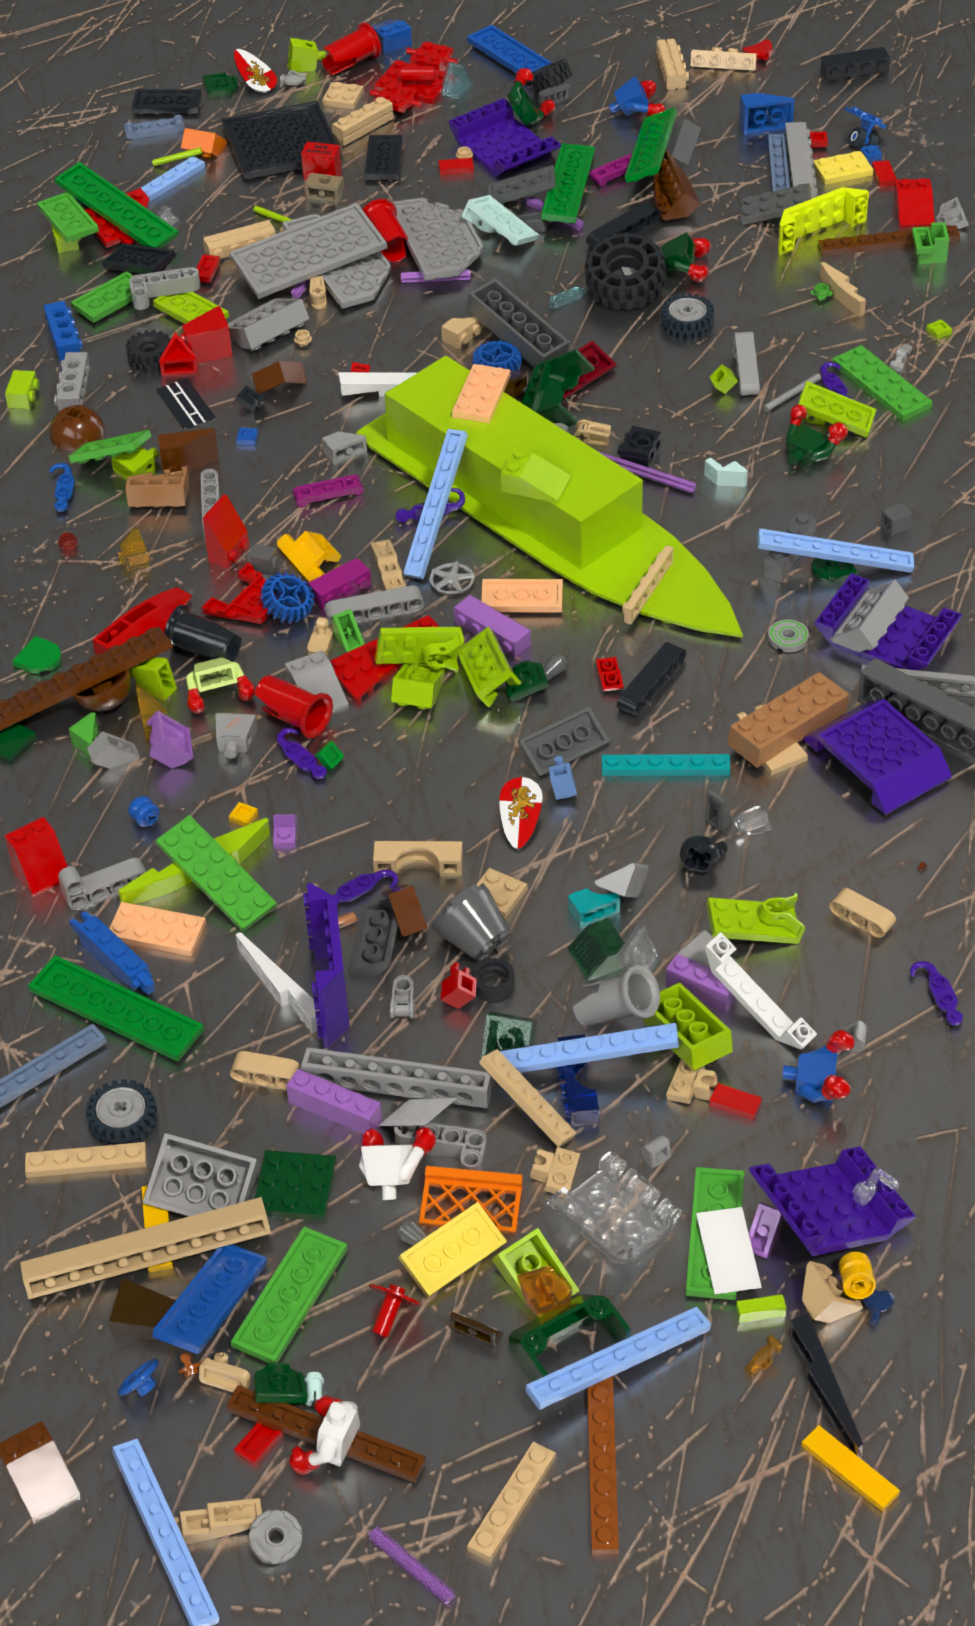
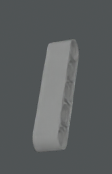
(209, 491)
(378, 604)

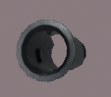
(201, 635)

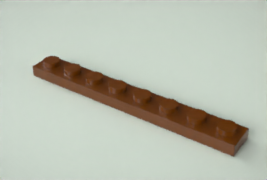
(875, 242)
(306, 1425)

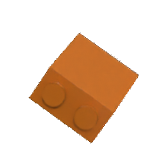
(209, 142)

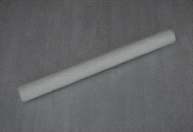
(789, 394)

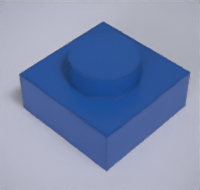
(871, 153)

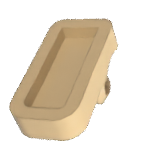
(321, 637)
(221, 1374)

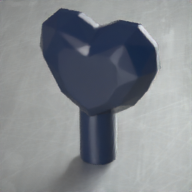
(878, 1302)

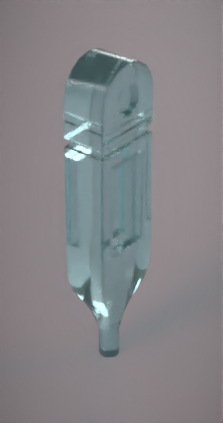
(567, 297)

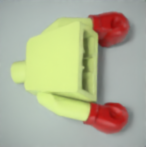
(212, 675)

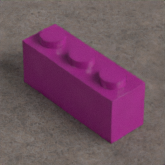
(340, 582)

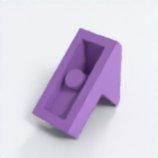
(284, 831)
(764, 1229)

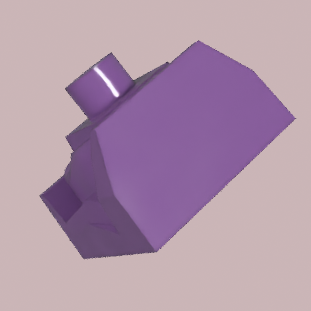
(169, 741)

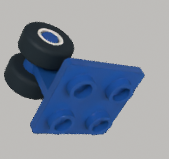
(863, 135)

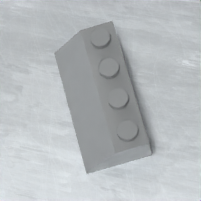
(871, 617)

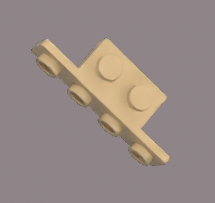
(723, 59)

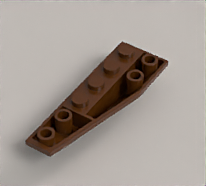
(673, 191)

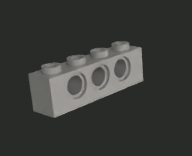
(72, 380)

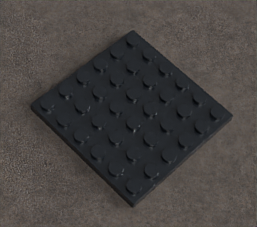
(276, 137)

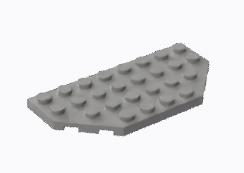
(438, 237)
(355, 281)

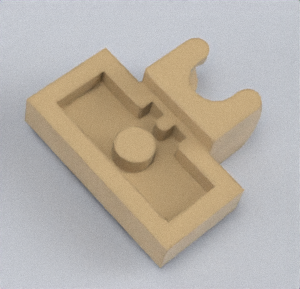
(690, 1083)
(556, 1169)

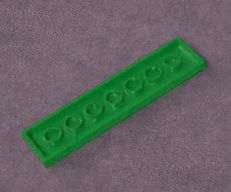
(650, 145)
(572, 174)
(116, 206)
(116, 1008)

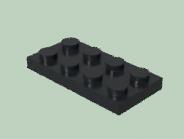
(166, 101)
(383, 157)
(138, 259)

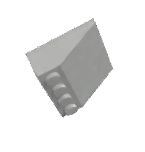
(267, 322)
(198, 1177)

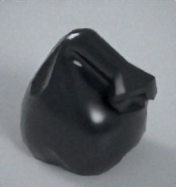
(701, 853)

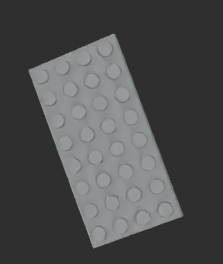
(308, 250)

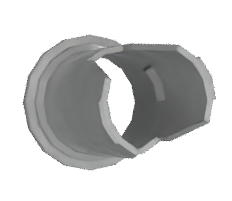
(619, 997)

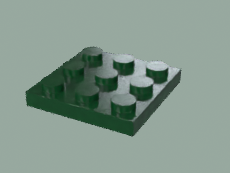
(296, 1184)

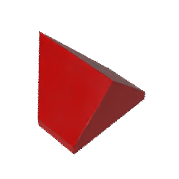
(178, 358)

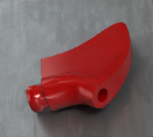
(762, 49)

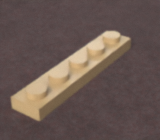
(648, 584)
(527, 1098)
(85, 1159)
(511, 1502)

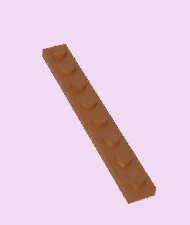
(602, 1468)

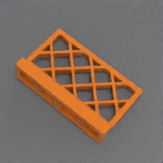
(471, 1180)

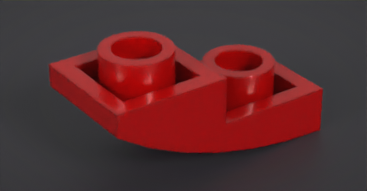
(609, 674)

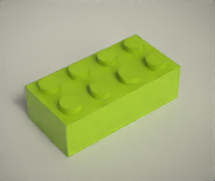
(700, 1032)

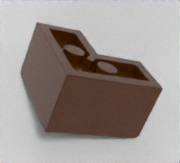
(278, 374)
(406, 909)

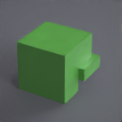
(931, 243)

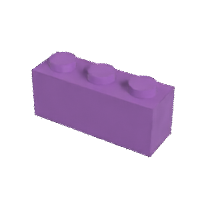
(700, 982)

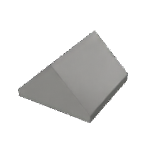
(625, 881)

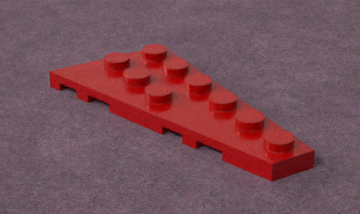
(358, 669)

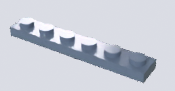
(778, 161)
(50, 1063)

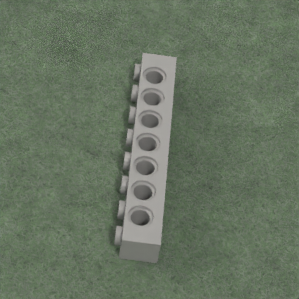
(399, 1077)

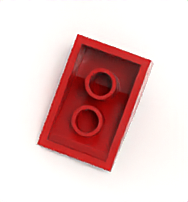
(914, 202)
(224, 534)

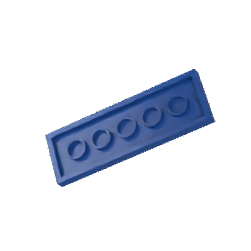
(506, 49)
(209, 1298)

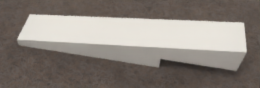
(358, 383)
(278, 982)

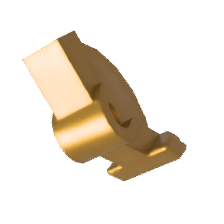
(763, 1357)

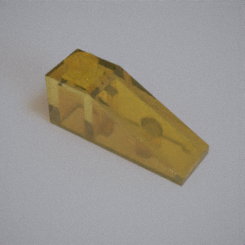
(148, 707)

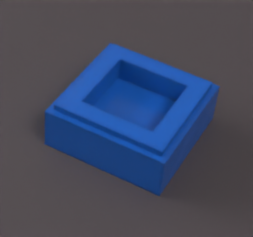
(247, 436)

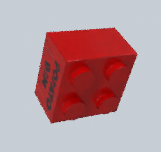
(321, 159)

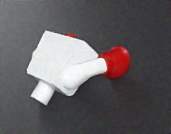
(392, 1163)
(334, 1435)

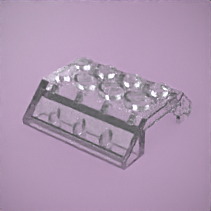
(617, 1213)

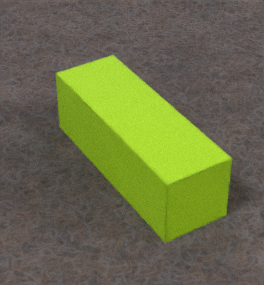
(761, 1308)

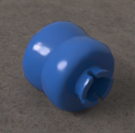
(144, 811)

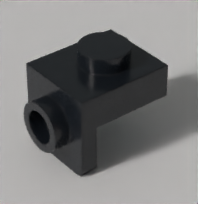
(250, 399)

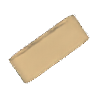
(862, 912)
(263, 1069)

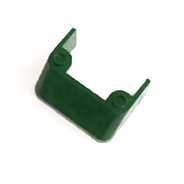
(549, 383)
(533, 1337)

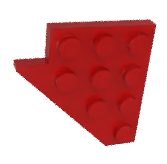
(109, 233)

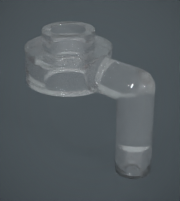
(865, 1190)

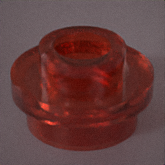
(67, 541)

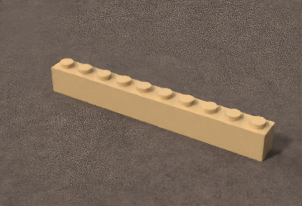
(144, 1248)

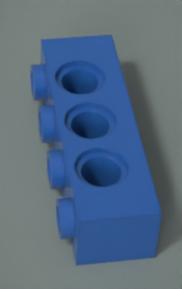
(62, 328)

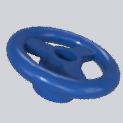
(140, 1379)

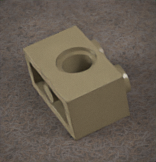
(324, 187)

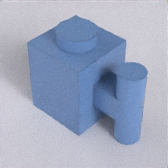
(562, 779)

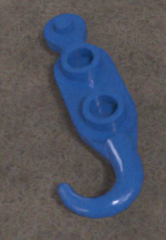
(64, 486)

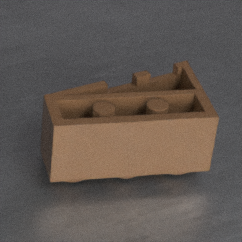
(158, 490)

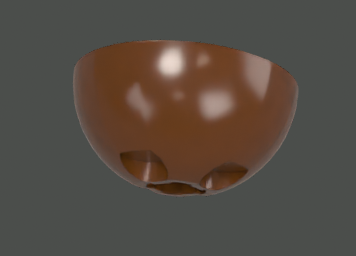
(75, 427)
(105, 694)

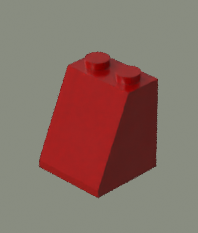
(208, 336)
(36, 856)

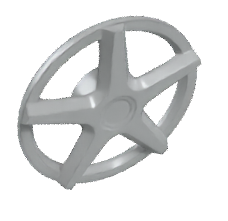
(451, 578)

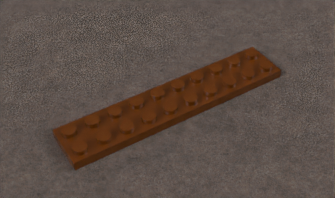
(83, 676)

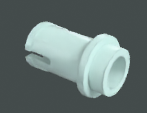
(314, 1387)

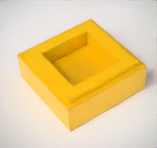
(243, 814)

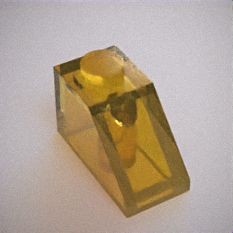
(133, 551)

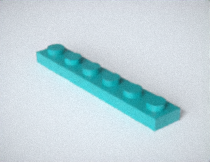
(666, 765)

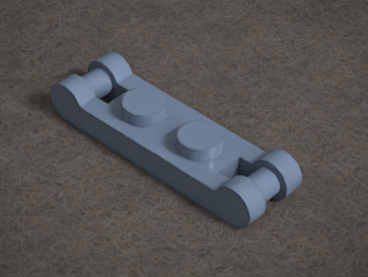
(154, 128)

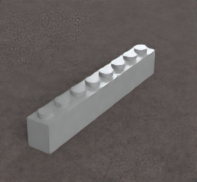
(800, 156)

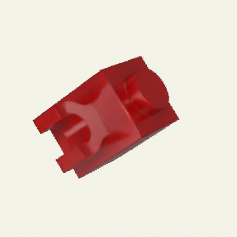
(458, 987)

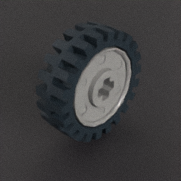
(687, 316)
(121, 1113)

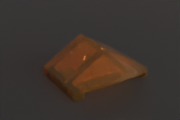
(544, 1290)

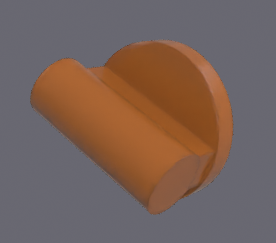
(190, 1368)

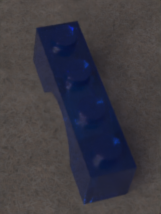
(581, 1101)

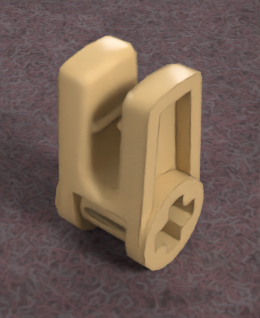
(318, 293)
(593, 433)

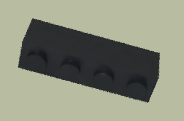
(855, 64)

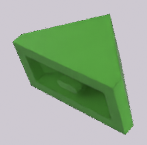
(347, 631)
(84, 732)

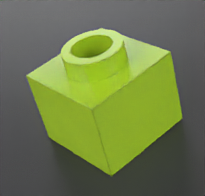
(723, 379)

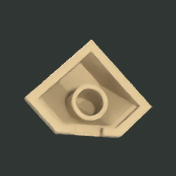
(825, 1295)

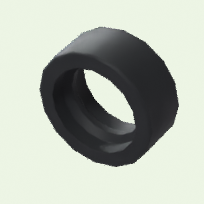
(494, 966)

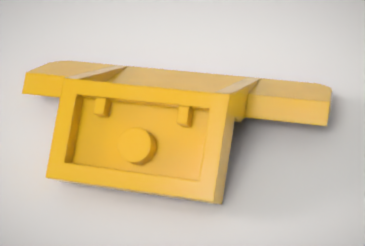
(308, 553)

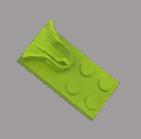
(833, 408)
(420, 645)
(486, 665)
(756, 919)

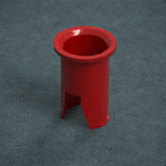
(351, 49)
(383, 216)
(295, 705)

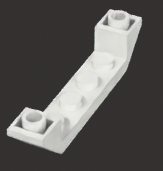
(753, 997)

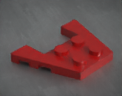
(246, 605)

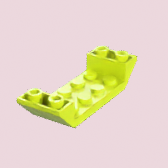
(821, 212)

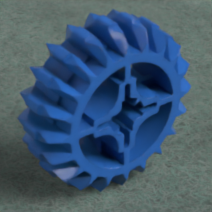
(497, 355)
(287, 591)

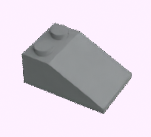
(316, 676)

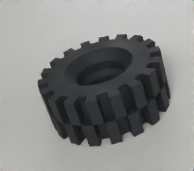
(551, 75)
(146, 350)

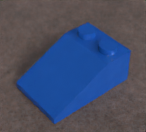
(393, 35)
(764, 112)

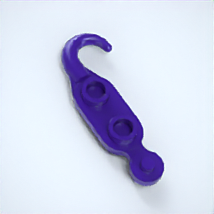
(831, 380)
(403, 515)
(299, 755)
(362, 885)
(941, 992)

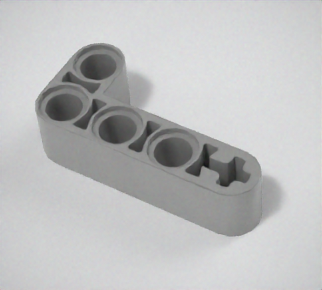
(162, 284)
(746, 363)
(97, 886)
(451, 1142)

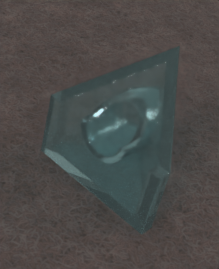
(456, 81)

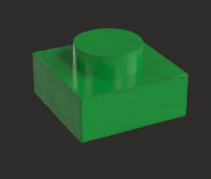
(329, 755)

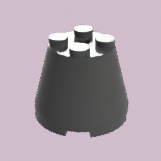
(473, 923)

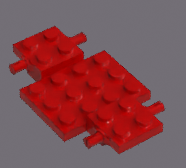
(412, 93)

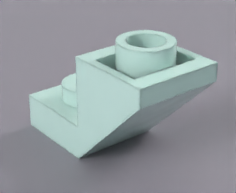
(729, 475)

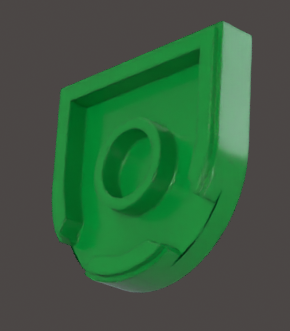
(38, 656)

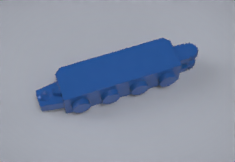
(113, 953)

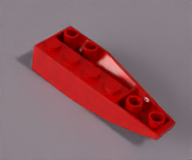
(146, 615)

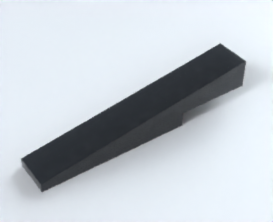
(823, 1381)

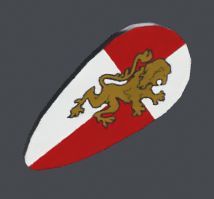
(254, 72)
(520, 810)

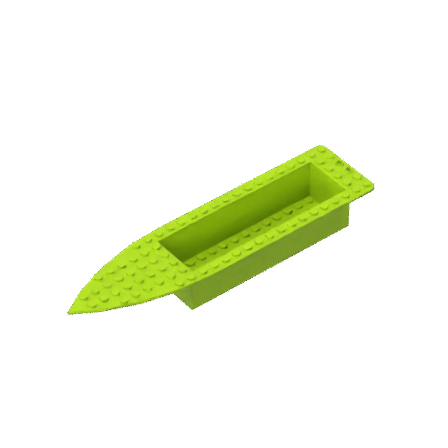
(588, 537)

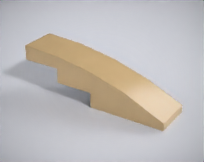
(842, 289)
(387, 564)
(218, 1520)

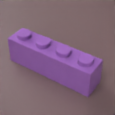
(477, 616)
(333, 1102)

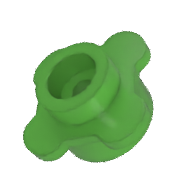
(821, 291)

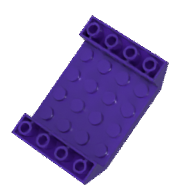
(499, 139)
(909, 640)
(884, 753)
(329, 983)
(822, 1207)

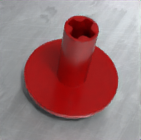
(393, 1298)

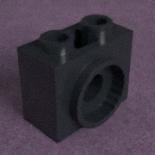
(640, 446)

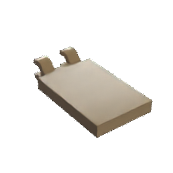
(789, 757)

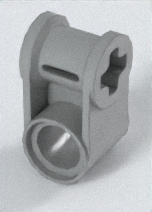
(402, 999)

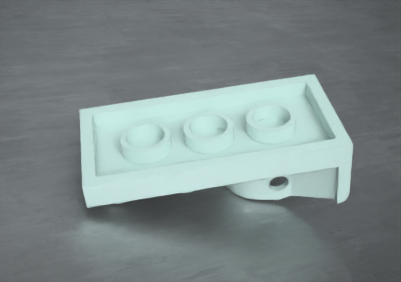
(498, 218)

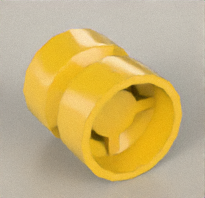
(857, 1275)

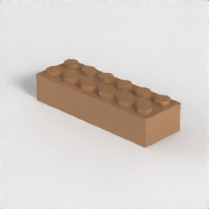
(787, 719)

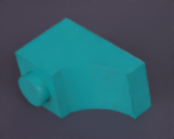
(591, 907)

